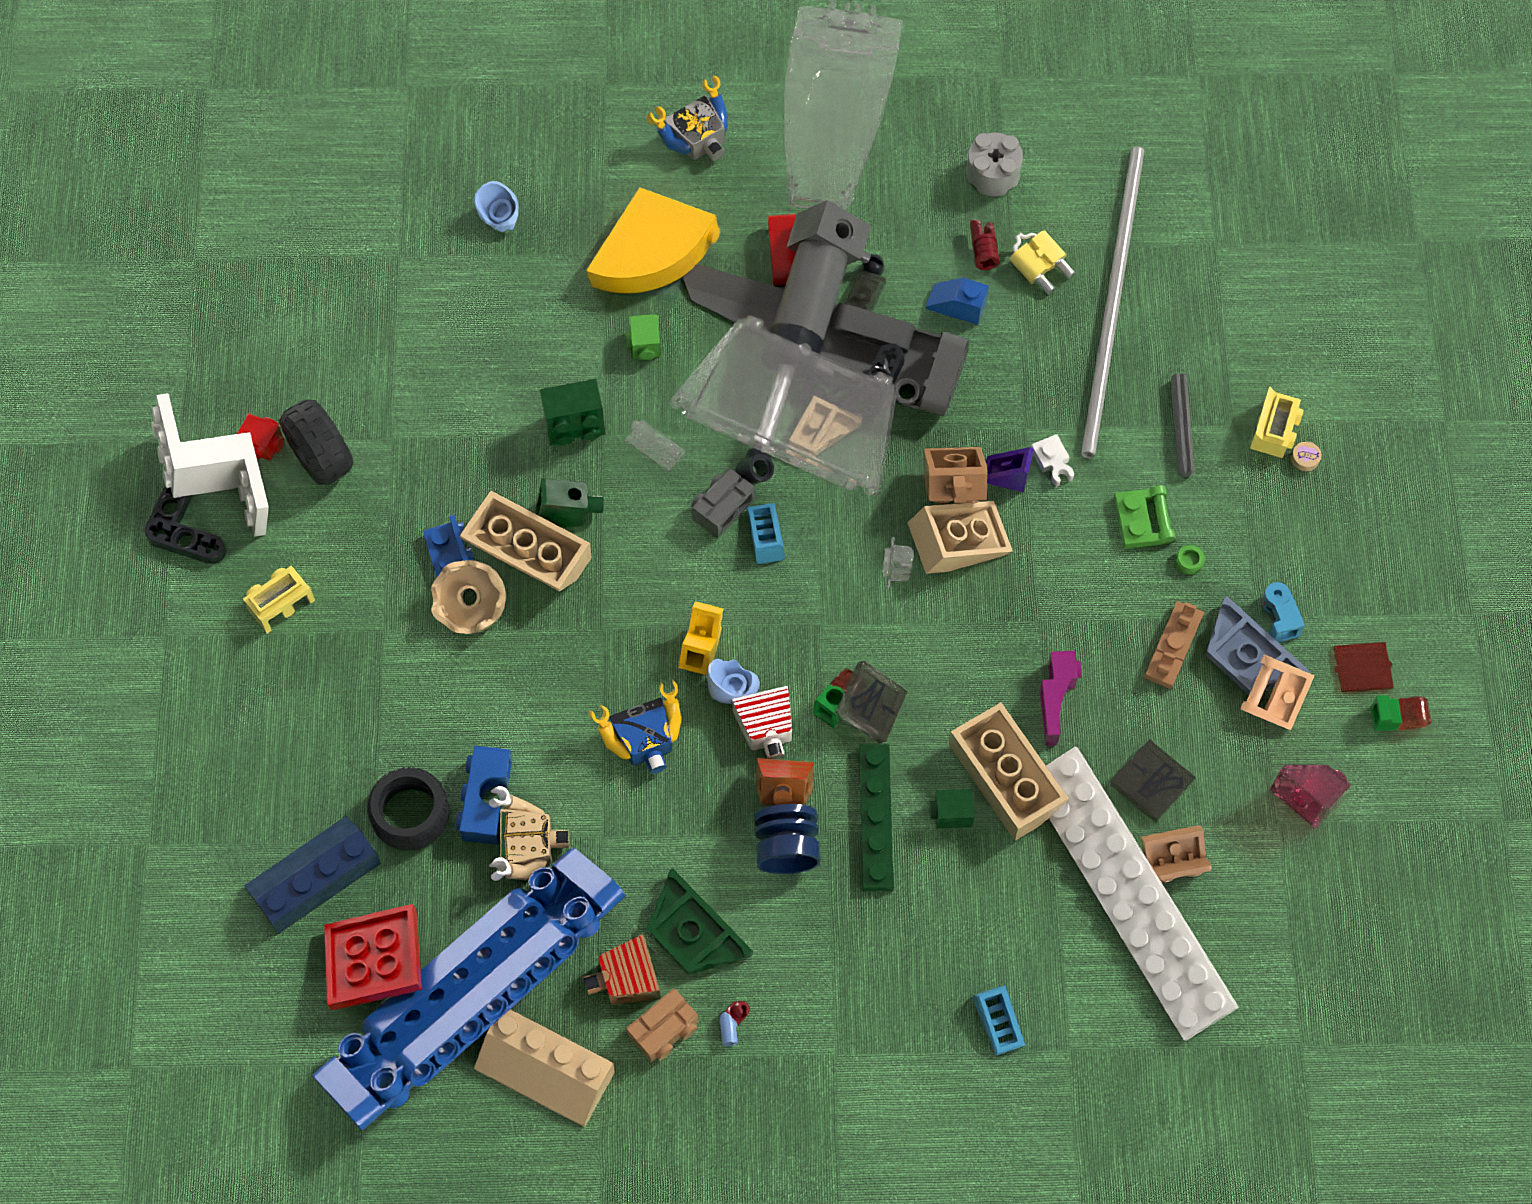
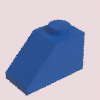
(959, 299)

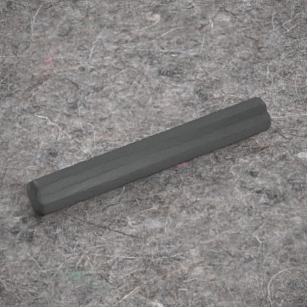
(1182, 425)

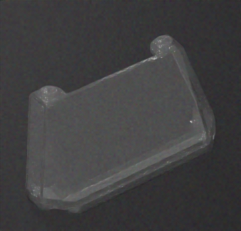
(794, 405)

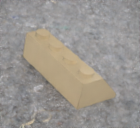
(527, 542)
(1007, 770)
(544, 1067)

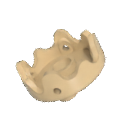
(448, 596)

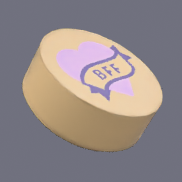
(1306, 456)

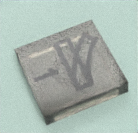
(871, 702)
(1152, 780)

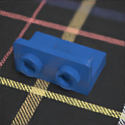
(445, 544)

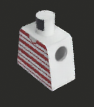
(765, 720)

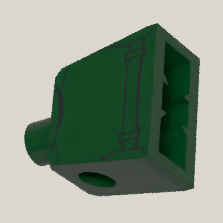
(566, 502)

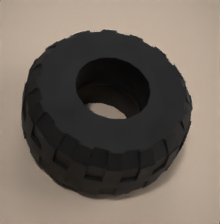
(316, 442)

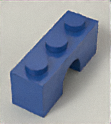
(487, 769)

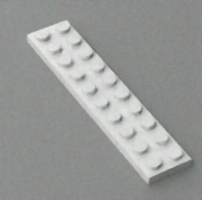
(1137, 900)

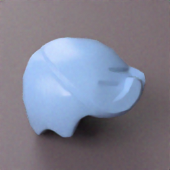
(497, 206)
(729, 681)

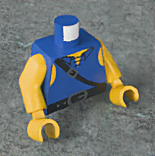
(643, 731)

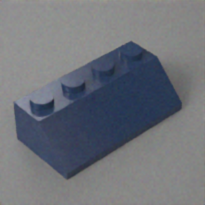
(313, 874)

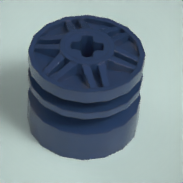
(787, 839)

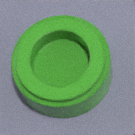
(1189, 560)

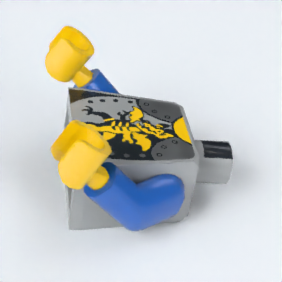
(696, 127)

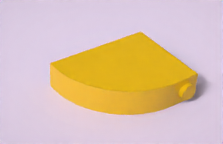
(652, 245)

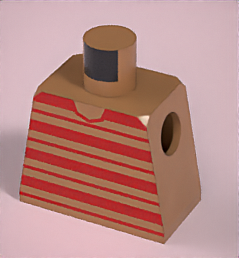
(625, 974)

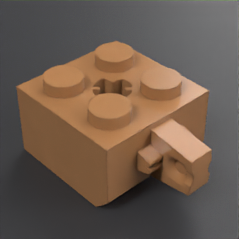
(955, 475)

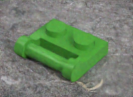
(1135, 520)

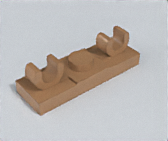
(1174, 644)

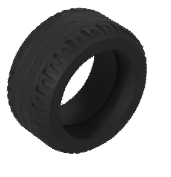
(402, 780)

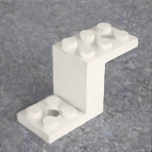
(210, 465)

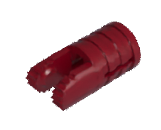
(984, 245)

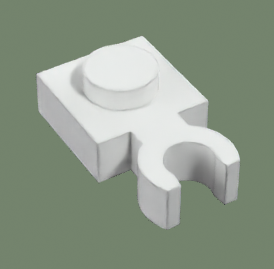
(1053, 456)

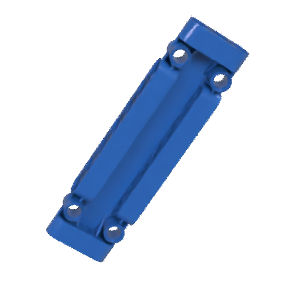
(468, 987)

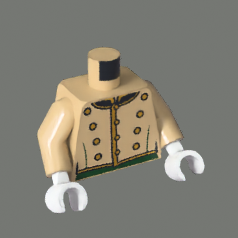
(524, 837)

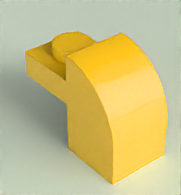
(702, 638)

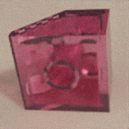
(1311, 790)

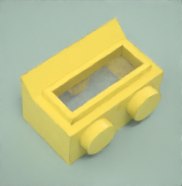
(1276, 424)
(277, 596)

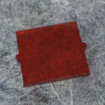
(1363, 667)

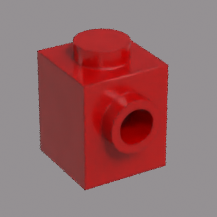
(265, 435)

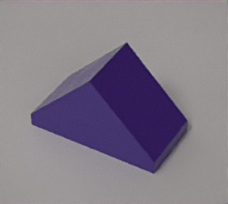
(1009, 469)

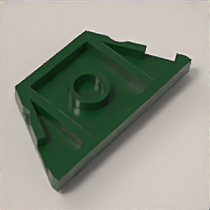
(692, 929)

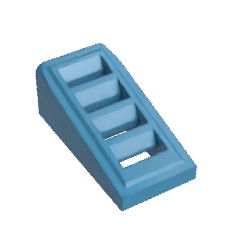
(771, 549)
(988, 1023)

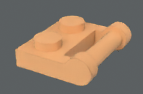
(1286, 696)

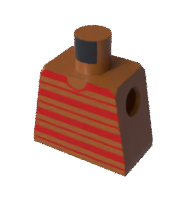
(784, 781)

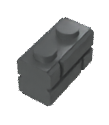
(722, 502)

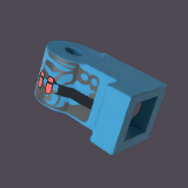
(1283, 611)

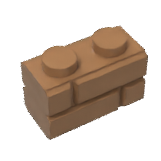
(663, 1026)

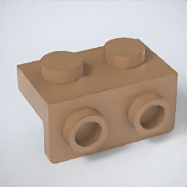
(1177, 853)

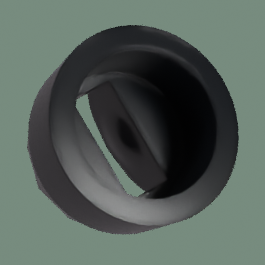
(872, 266)

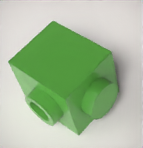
(644, 337)

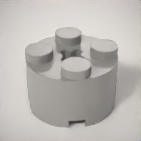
(994, 163)

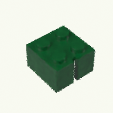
(573, 412)

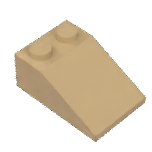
(958, 535)

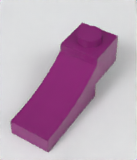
(1063, 676)

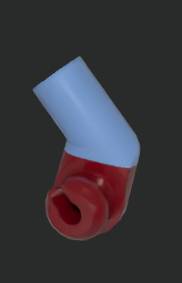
(731, 1019)

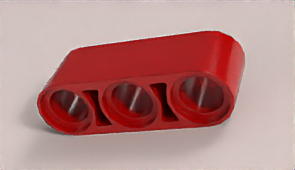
(781, 257)

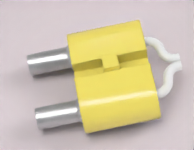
(1038, 257)

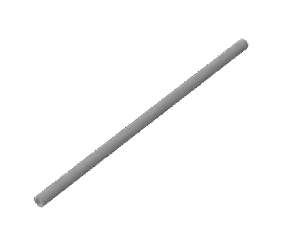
(1112, 304)

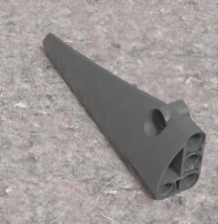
(852, 337)

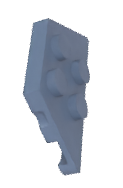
(1240, 645)

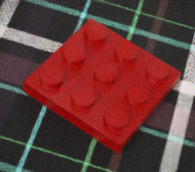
(372, 957)

